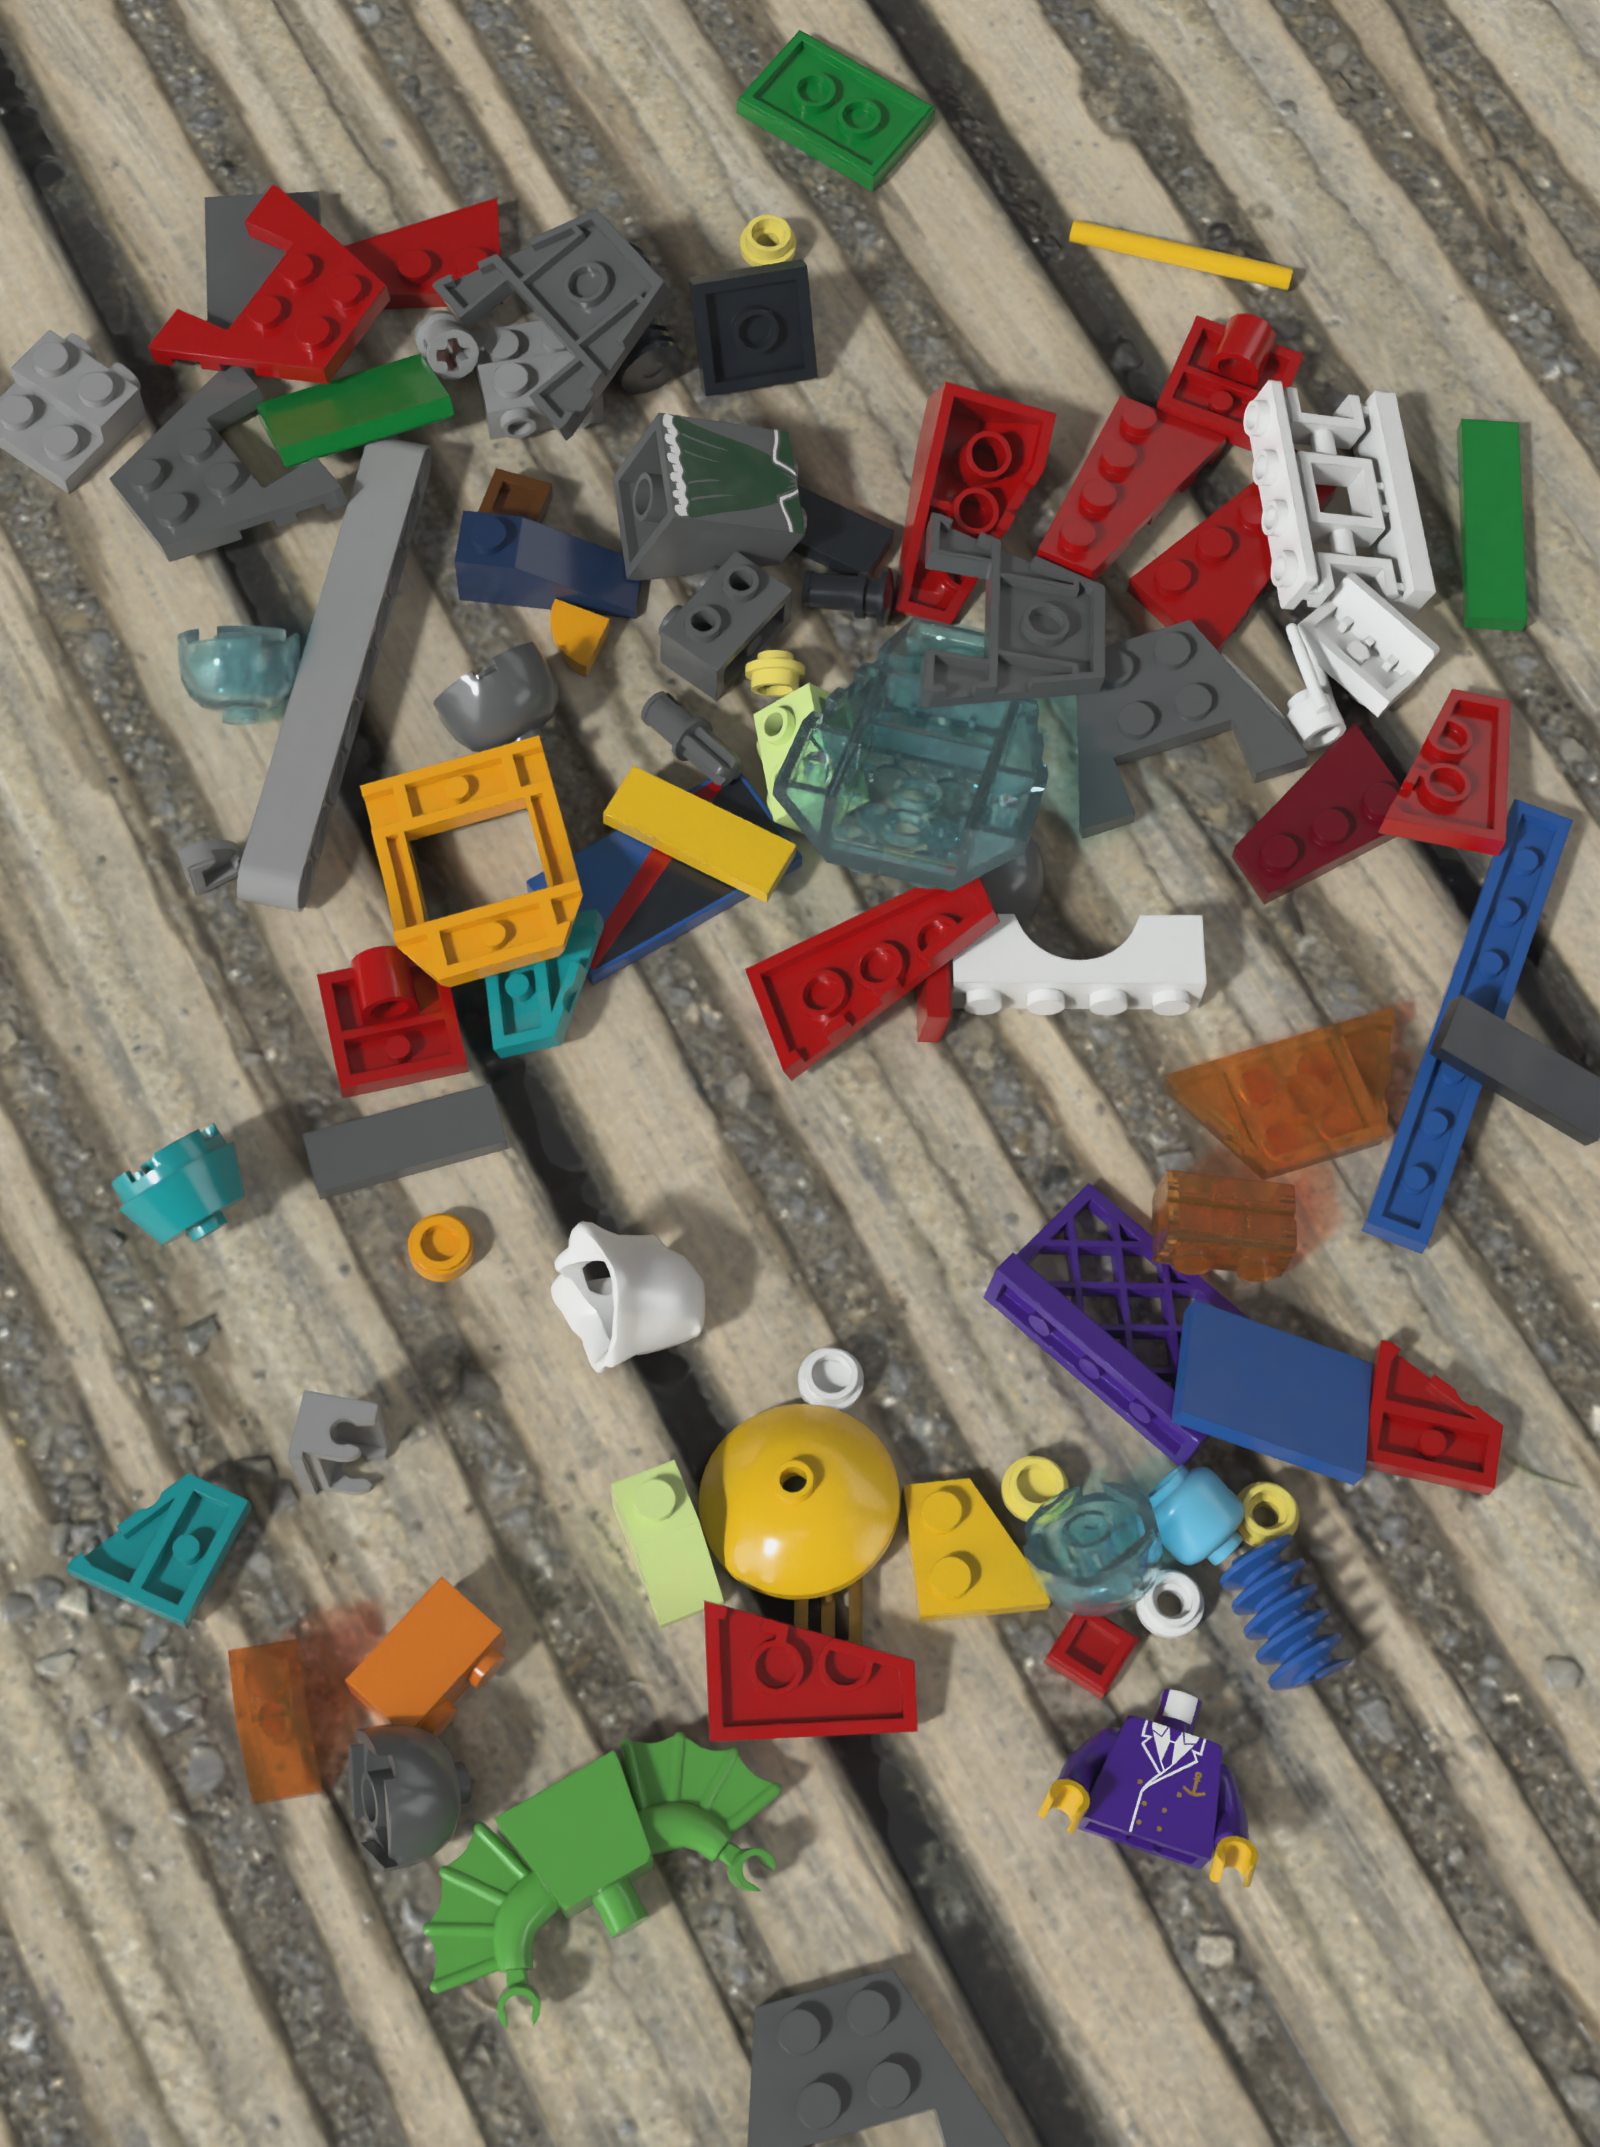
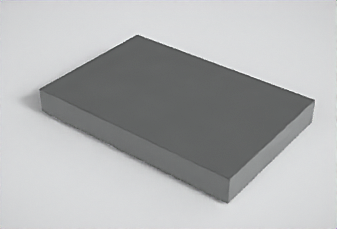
(235, 260)

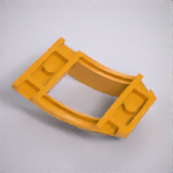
(456, 795)

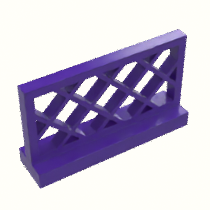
(1091, 1348)

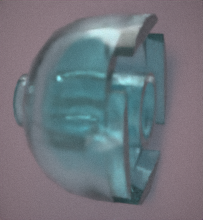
(239, 670)
(1094, 1549)

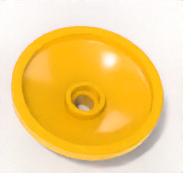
(809, 1538)

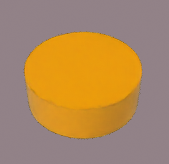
(441, 1247)

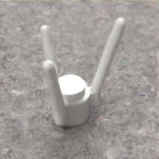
(1313, 711)

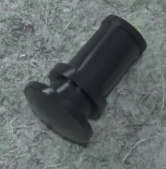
(851, 593)

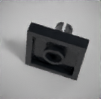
(753, 327)

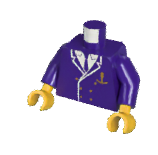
(1158, 1791)

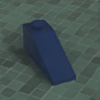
(533, 564)

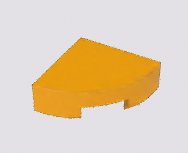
(578, 635)

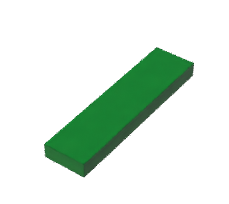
(1491, 525)

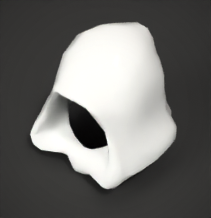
(642, 1308)

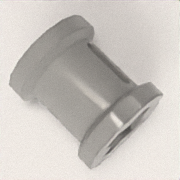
(459, 354)

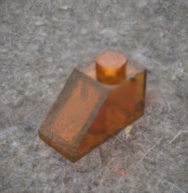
(276, 1720)

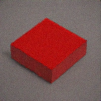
(934, 1005)
(1091, 1652)

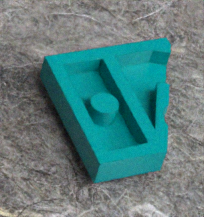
(536, 1002)
(168, 1551)

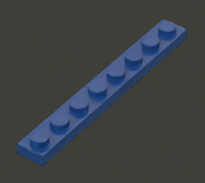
(1487, 974)

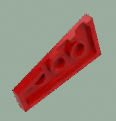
(1125, 484)
(856, 970)

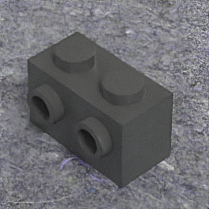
(724, 624)

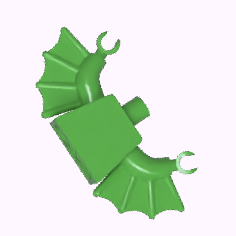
(584, 1849)

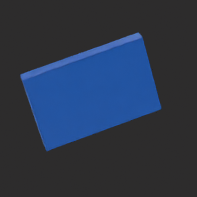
(1273, 1392)

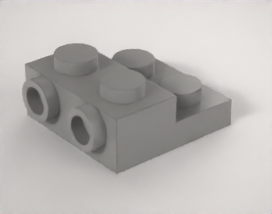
(510, 368)
(67, 409)

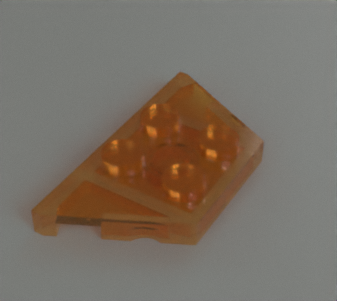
(1295, 1096)

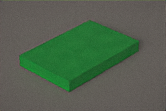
(835, 110)
(354, 410)

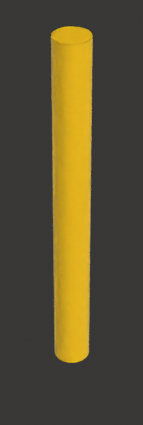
(1180, 254)

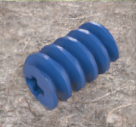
(1282, 1616)

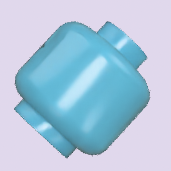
(1197, 1515)

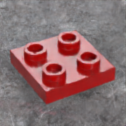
(1224, 371)
(389, 1023)

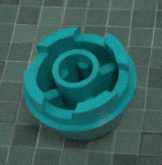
(183, 1187)

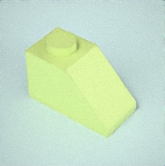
(666, 1542)

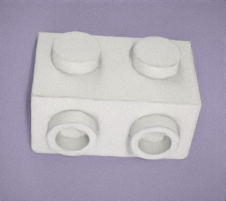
(1366, 645)

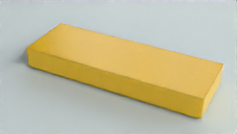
(699, 834)

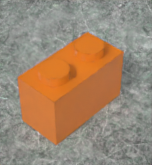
(429, 1661)

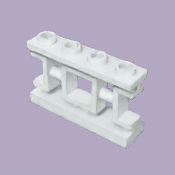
(1378, 492)

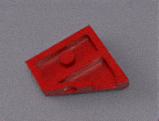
(1426, 1430)

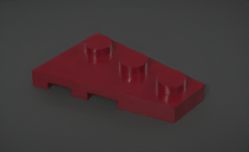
(1320, 820)

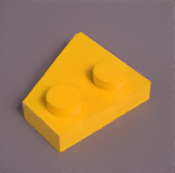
(963, 1555)

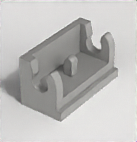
(329, 1435)

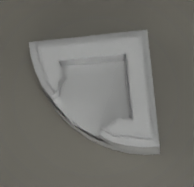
(210, 863)

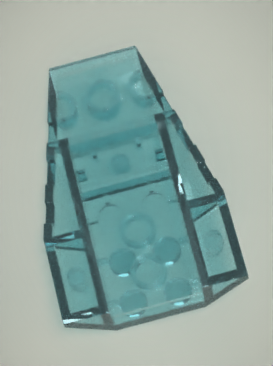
(910, 785)

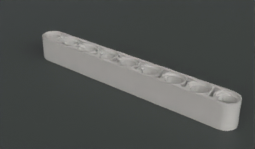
(334, 676)

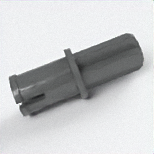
(691, 738)

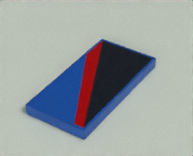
(650, 895)

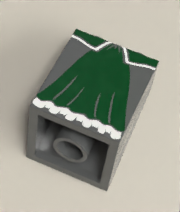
(702, 493)

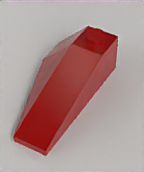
(976, 467)

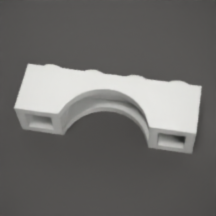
(1153, 969)

